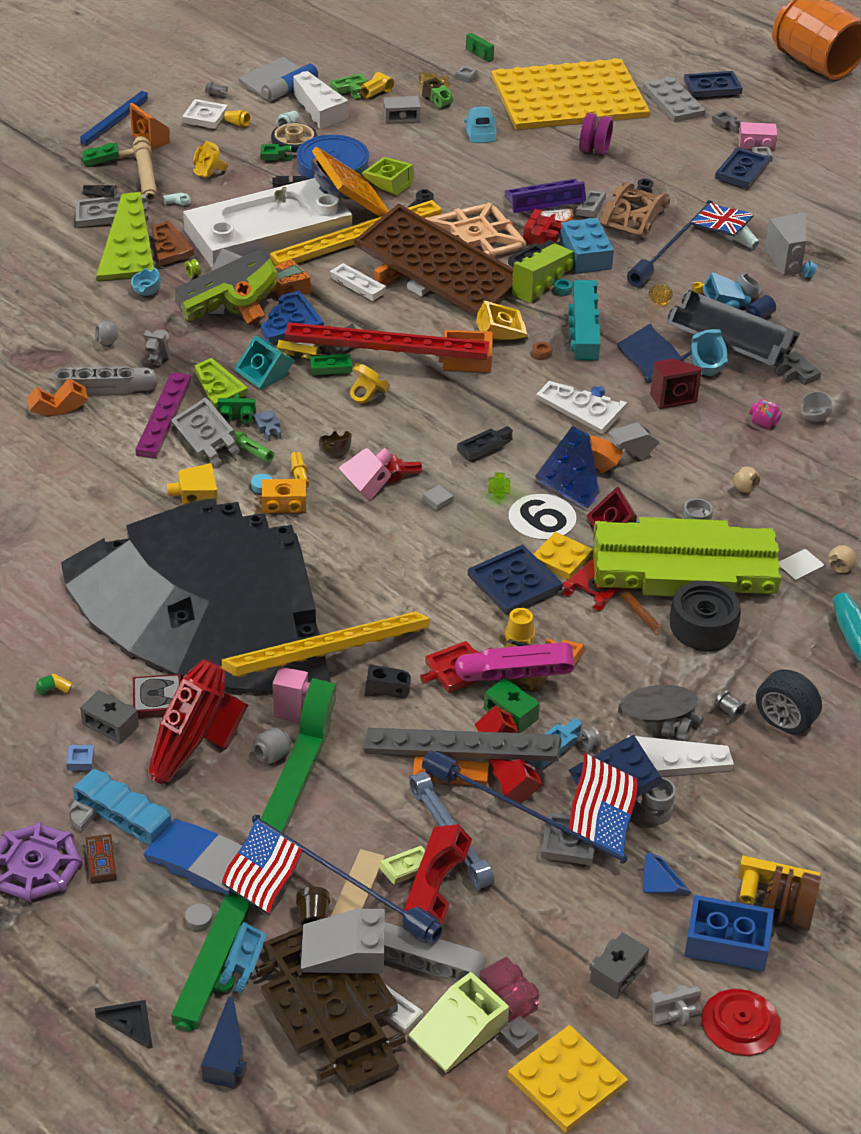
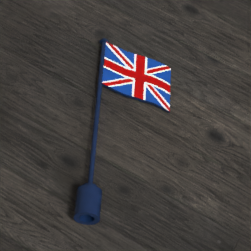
(709, 217)

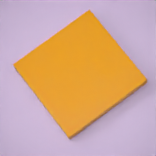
(351, 182)

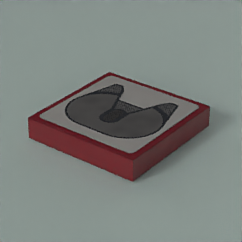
(154, 693)

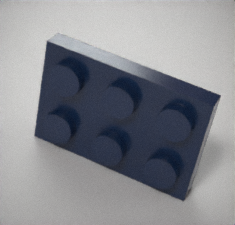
(713, 84)
(742, 168)

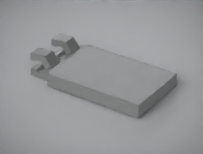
(100, 210)
(206, 431)

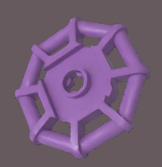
(45, 868)

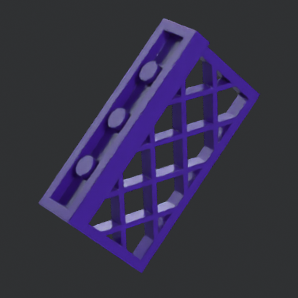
(546, 195)

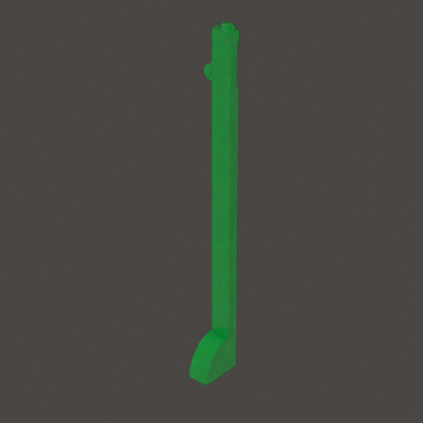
(278, 812)

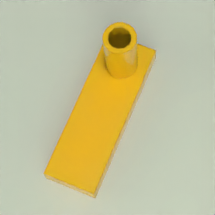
(760, 871)

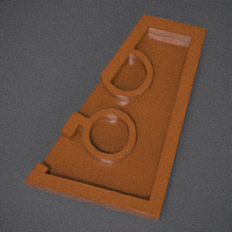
(170, 244)

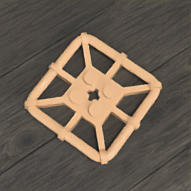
(479, 231)

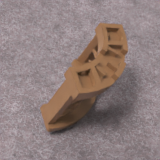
(625, 194)

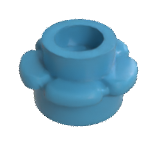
(809, 269)

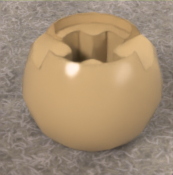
(746, 479)
(842, 559)

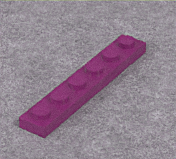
(164, 411)

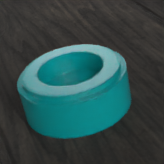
(563, 287)

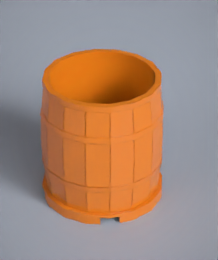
(819, 36)

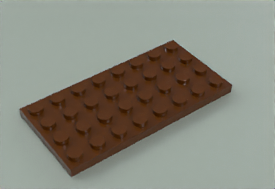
(436, 259)

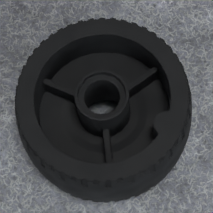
(705, 615)

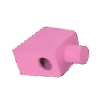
(368, 471)

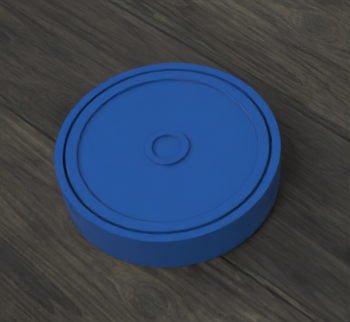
(343, 148)

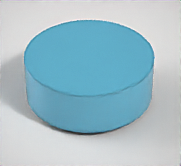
(256, 482)

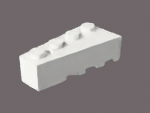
(320, 100)

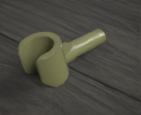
(280, 194)

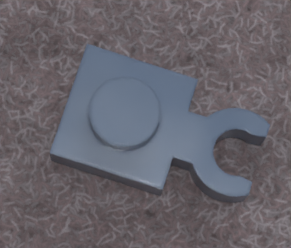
(267, 423)

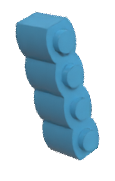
(124, 808)

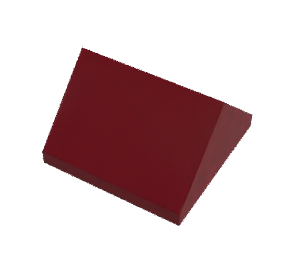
(613, 509)

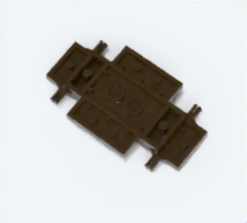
(331, 1011)

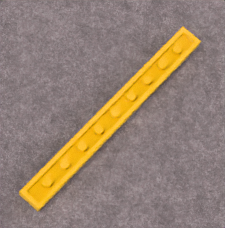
(341, 238)
(324, 643)

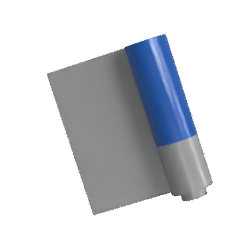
(275, 78)

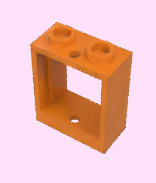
(467, 364)

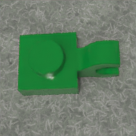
(272, 152)

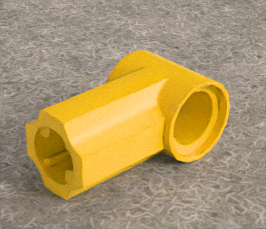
(379, 83)

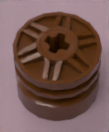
(793, 897)

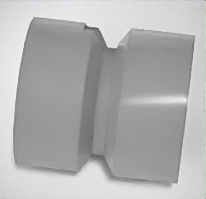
(697, 509)
(658, 803)

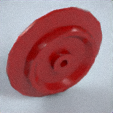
(741, 1022)

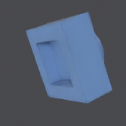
(80, 757)

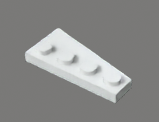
(582, 406)
(684, 757)

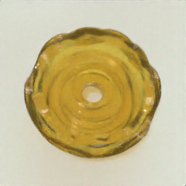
(660, 294)

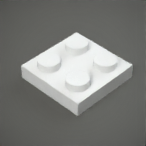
(204, 114)

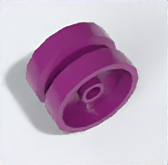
(596, 134)

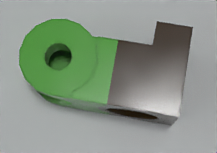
(438, 93)

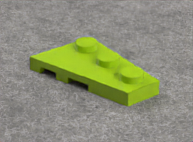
(218, 381)

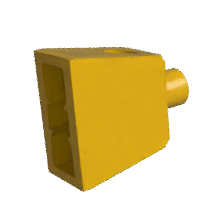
(194, 484)

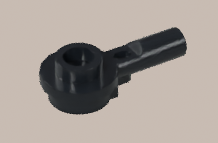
(422, 196)

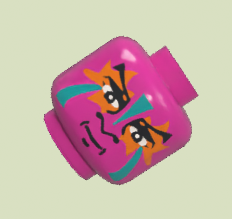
(765, 414)

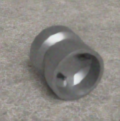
(677, 728)

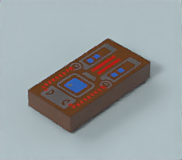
(100, 858)

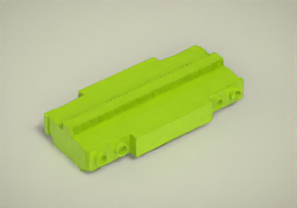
(672, 552)

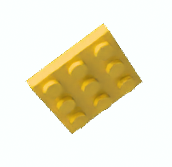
(567, 1078)

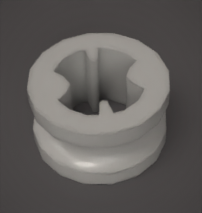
(590, 738)

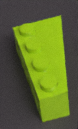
(540, 271)

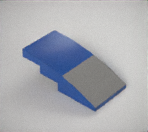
(194, 854)

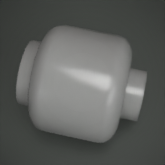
(271, 745)

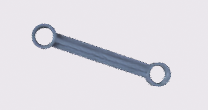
(422, 789)

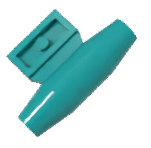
(849, 620)

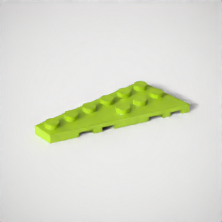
(128, 242)

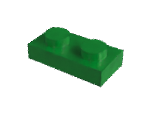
(480, 47)
(100, 154)
(330, 364)

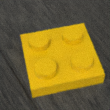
(563, 555)

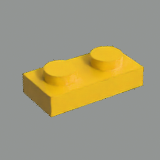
(291, 348)

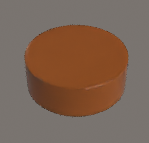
(542, 350)

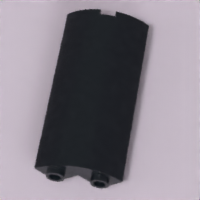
(739, 329)

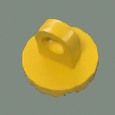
(207, 160)
(368, 380)

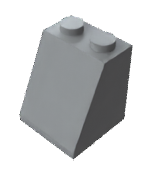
(787, 242)

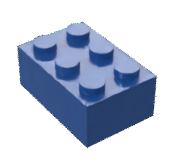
(729, 933)

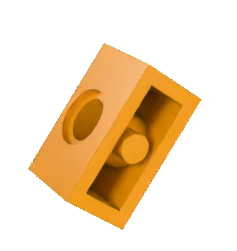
(283, 495)

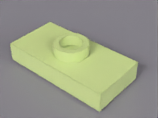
(403, 865)

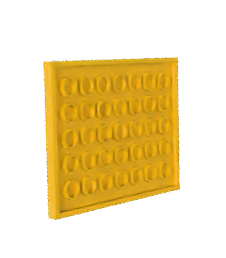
(567, 92)

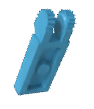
(243, 955)

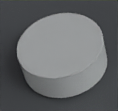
(198, 917)

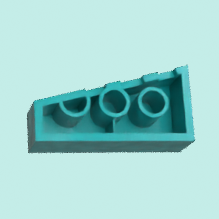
(584, 320)

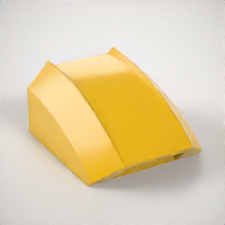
(502, 321)

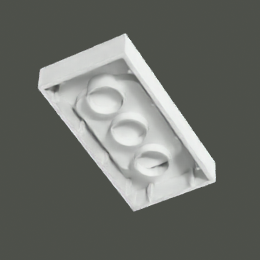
(260, 222)

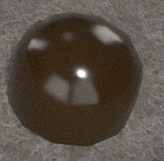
(335, 444)

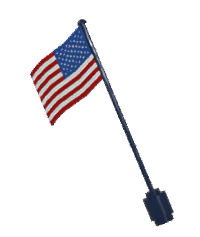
(598, 810)
(270, 860)

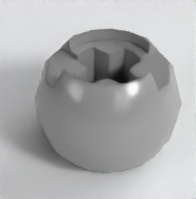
(106, 333)

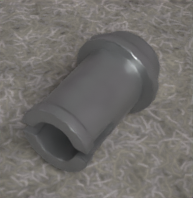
(213, 89)

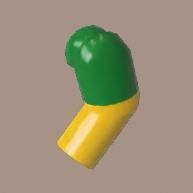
(52, 681)

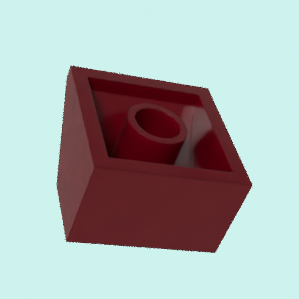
(675, 383)

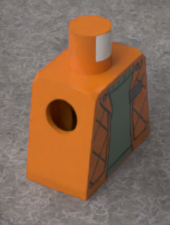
(291, 279)

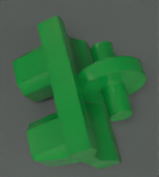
(237, 408)

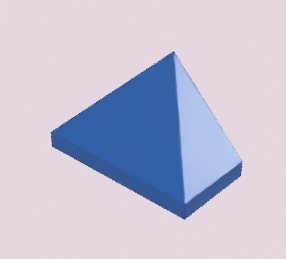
(661, 878)

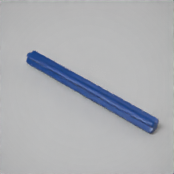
(113, 118)

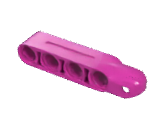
(516, 662)

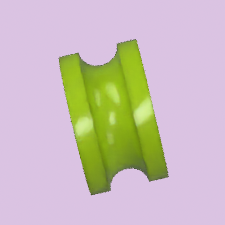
(192, 268)

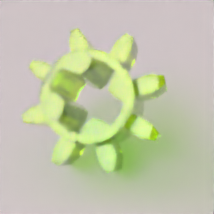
(499, 485)

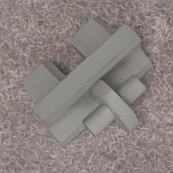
(157, 346)
(676, 1005)

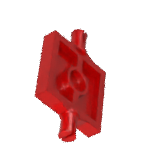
(443, 666)

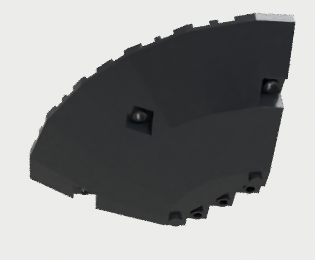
(199, 589)

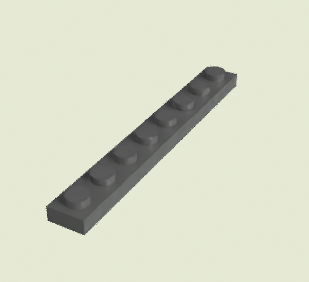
(463, 744)

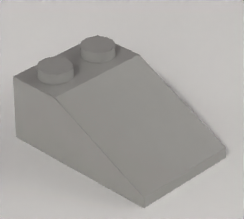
(345, 943)

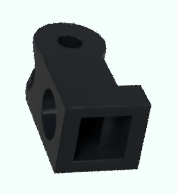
(387, 681)

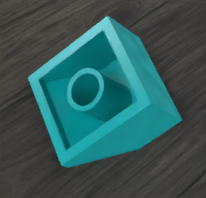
(263, 363)

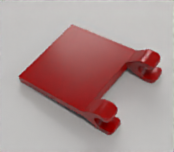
(581, 581)

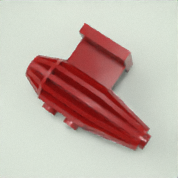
(195, 712)

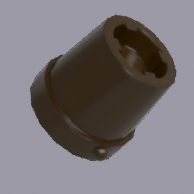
(312, 904)

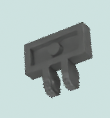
(798, 368)

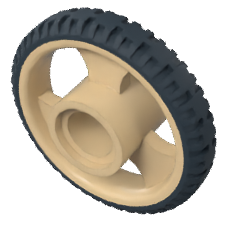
(293, 135)

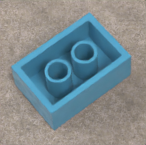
(589, 244)

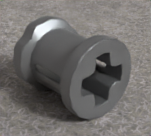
(730, 705)

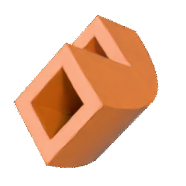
(66, 399)
(605, 454)

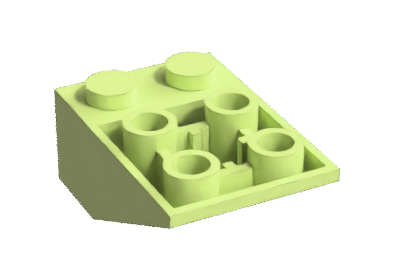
(460, 1022)

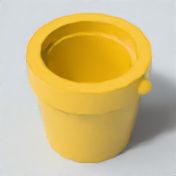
(520, 626)

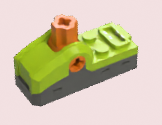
(235, 285)

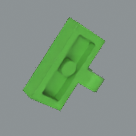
(349, 83)

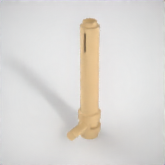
(143, 154)

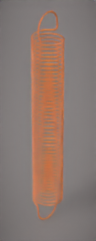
(641, 607)

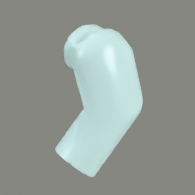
(177, 198)

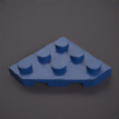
(290, 309)

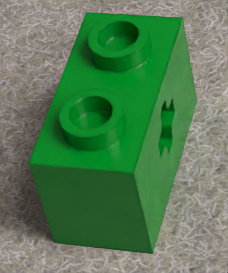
(513, 700)

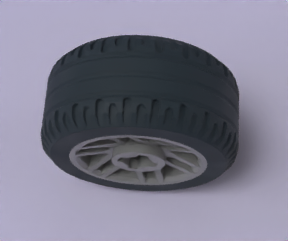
(789, 701)

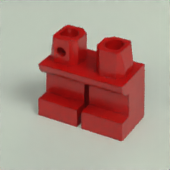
(541, 228)

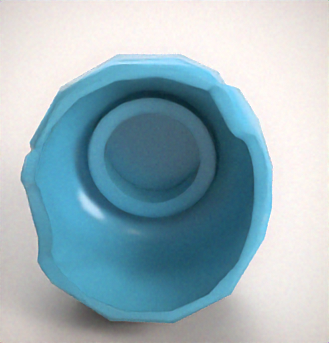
(146, 282)

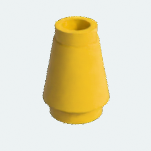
(239, 117)

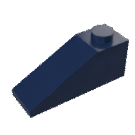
(224, 1056)

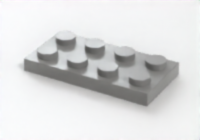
(673, 99)

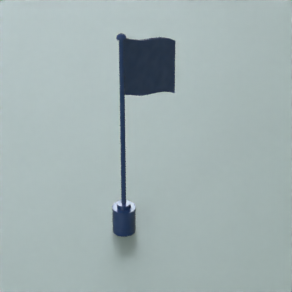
(649, 346)

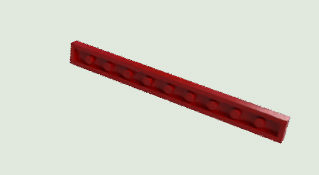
(387, 341)

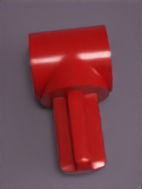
(399, 468)

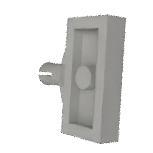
(593, 203)

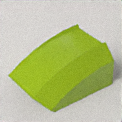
(390, 175)

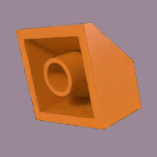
(148, 126)

